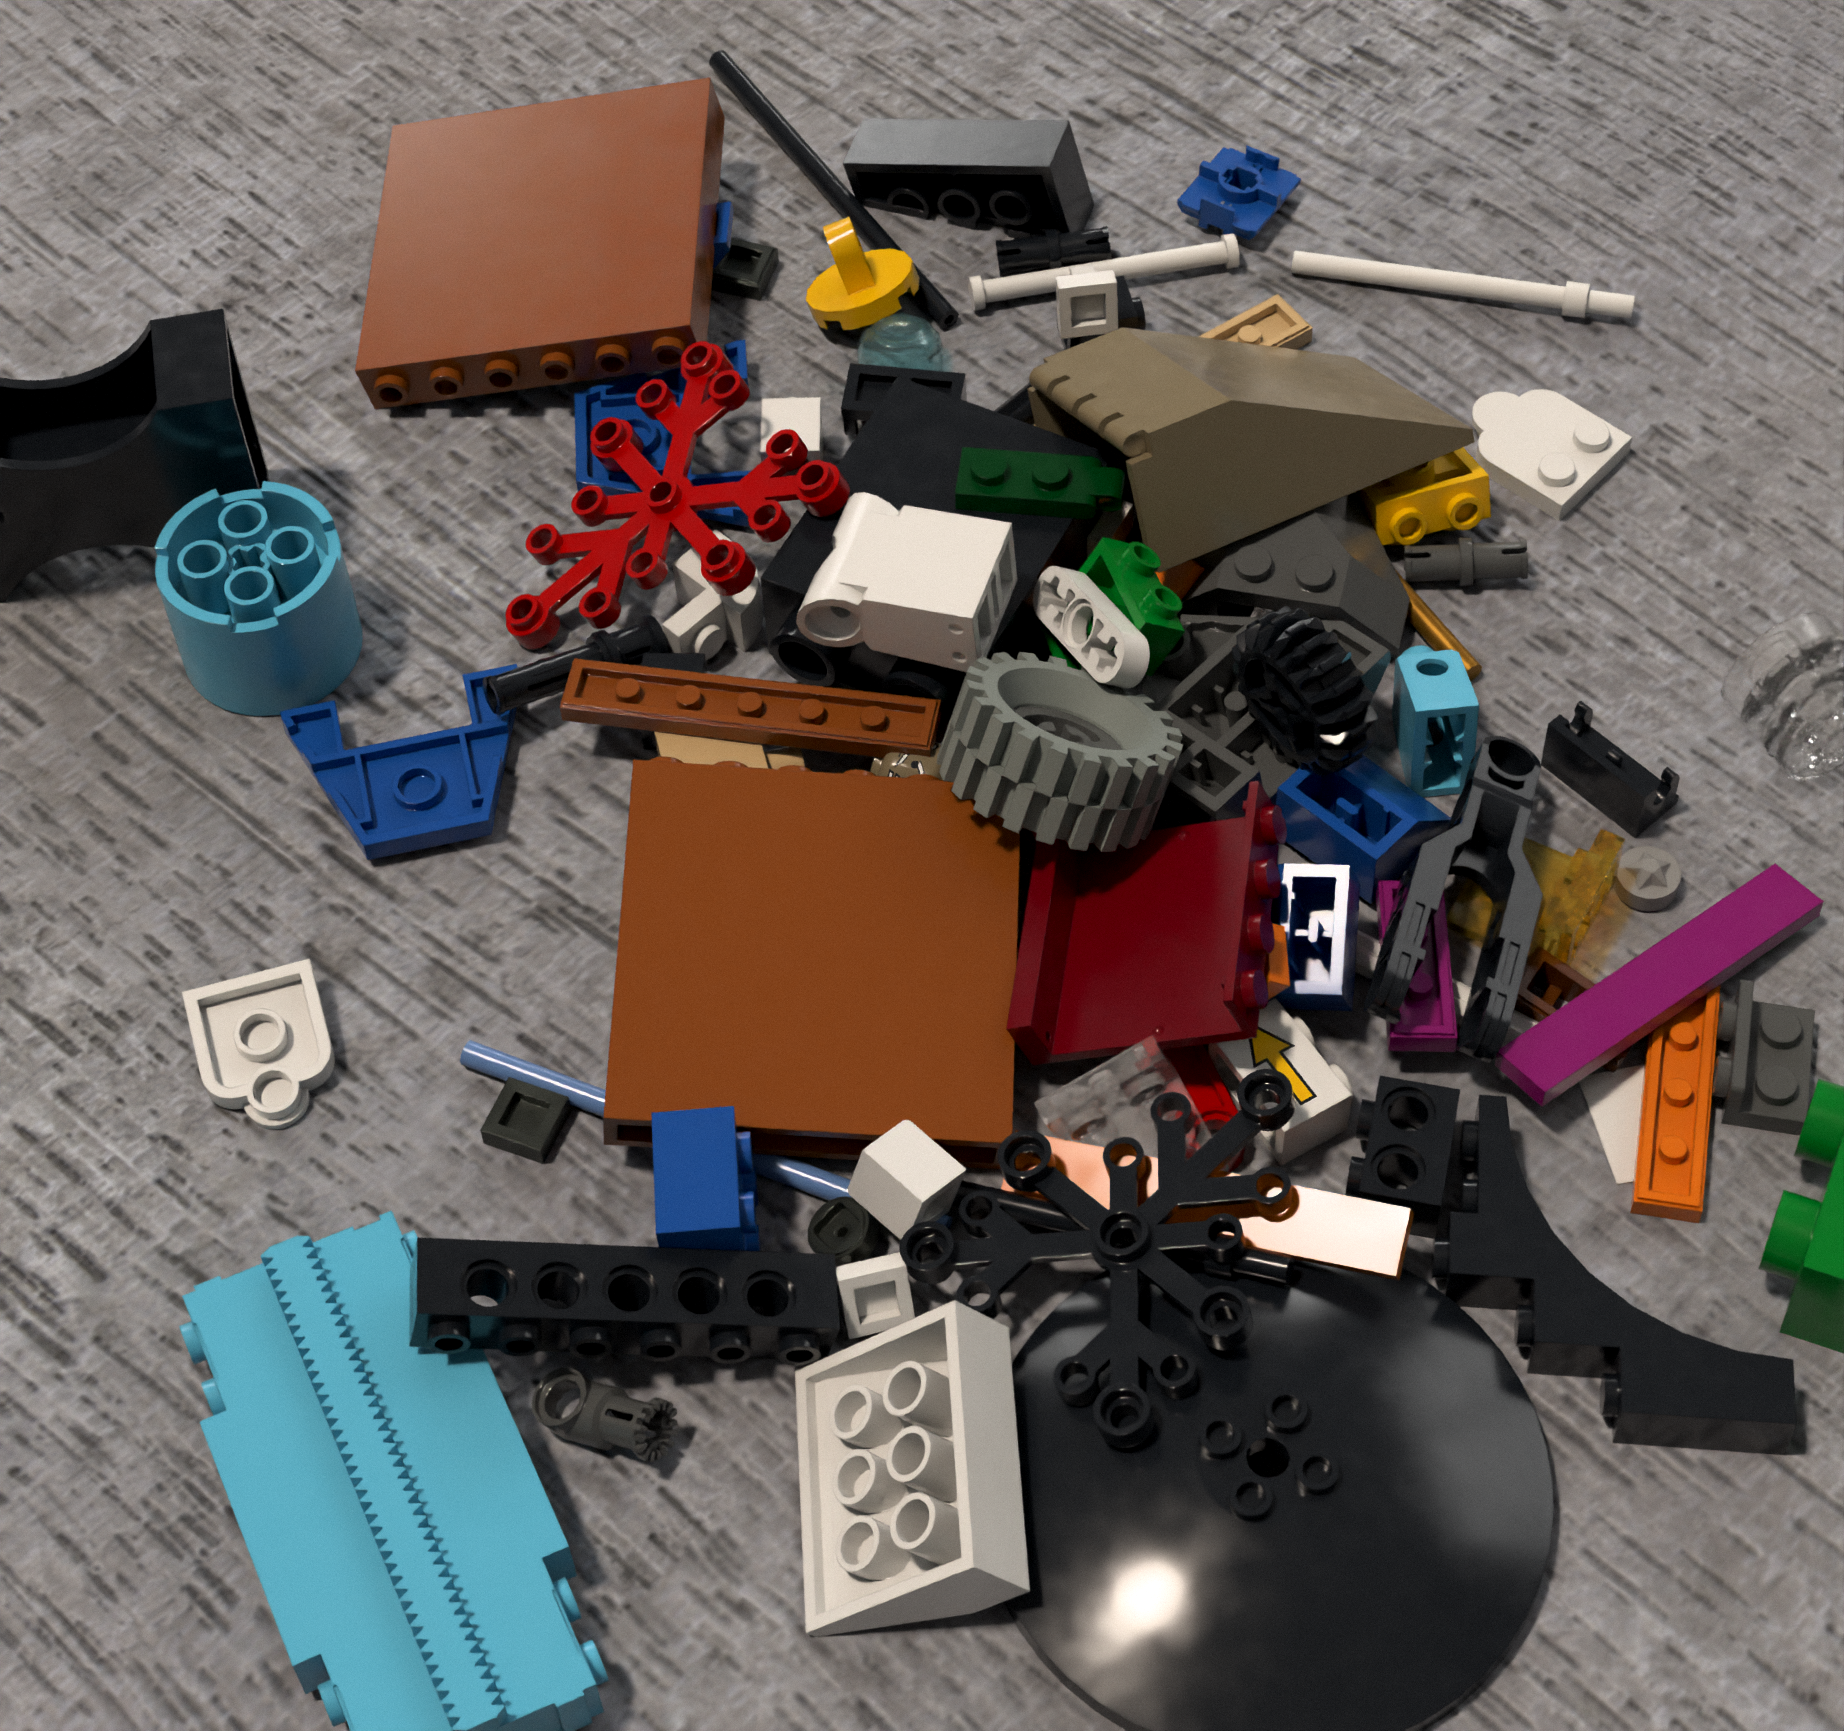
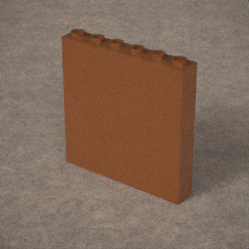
(543, 244)
(814, 959)

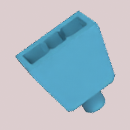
(1434, 692)

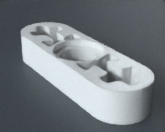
(1110, 627)

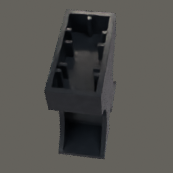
(123, 444)

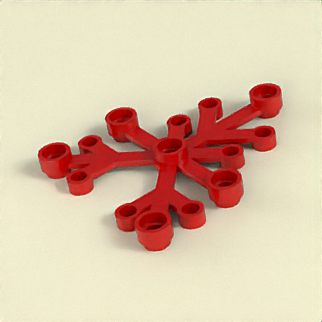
(670, 503)

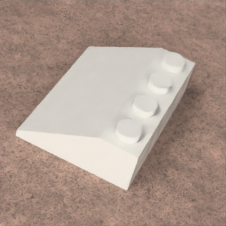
(910, 1475)

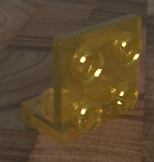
(1571, 897)

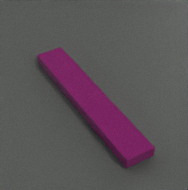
(1657, 984)

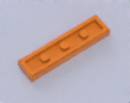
(1676, 1113)

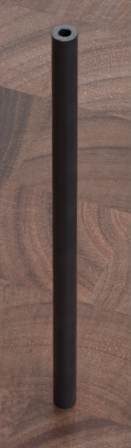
(824, 179)

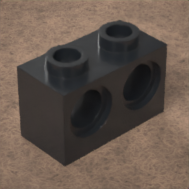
(1411, 1157)

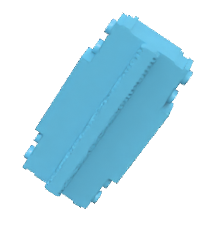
(387, 1498)

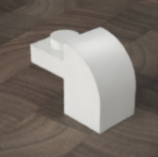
(707, 616)

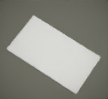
(1615, 1109)

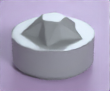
(1647, 878)

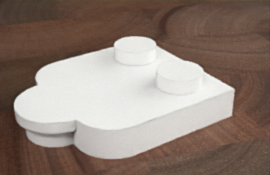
(1545, 447)
(262, 1042)

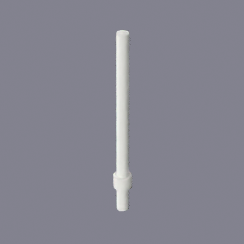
(1573, 299)

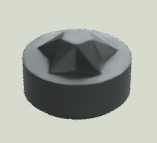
(843, 1230)

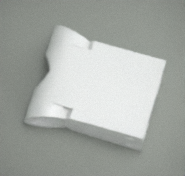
(912, 583)

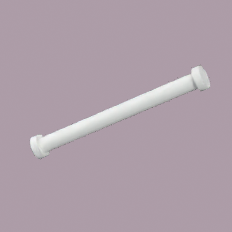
(1135, 266)

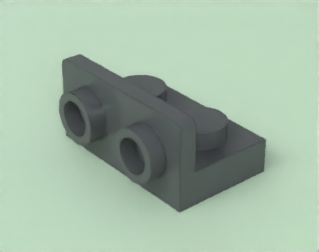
(1766, 1063)

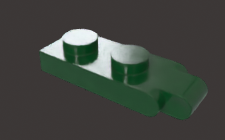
(1037, 484)

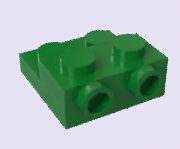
(1129, 580)

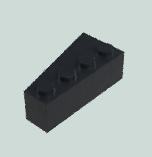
(973, 172)

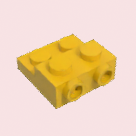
(1429, 498)

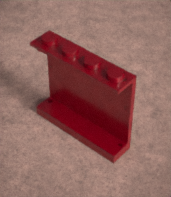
(1149, 939)

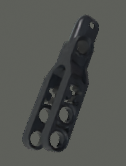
(1486, 847)

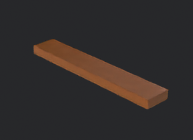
(749, 709)

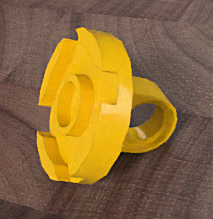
(861, 283)

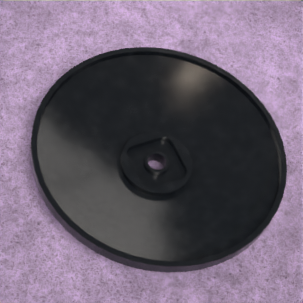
(1309, 1600)

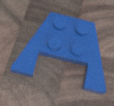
(618, 401)
(410, 788)

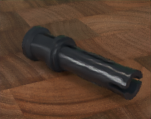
(550, 674)

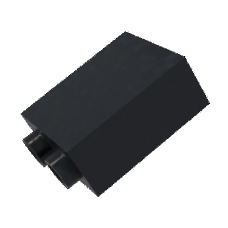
(913, 459)

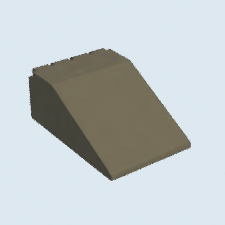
(1232, 430)

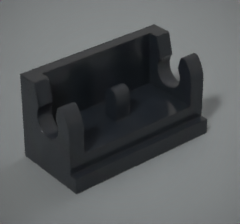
(870, 383)
(1606, 773)

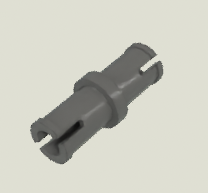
(1466, 561)

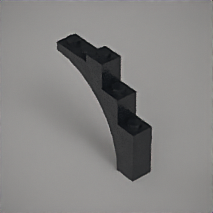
(1653, 1378)

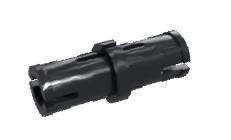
(1053, 250)

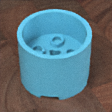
(259, 598)

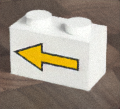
(1319, 1089)

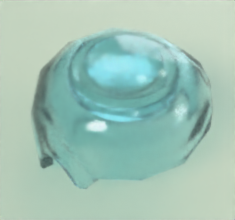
(901, 343)

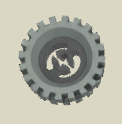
(1058, 752)

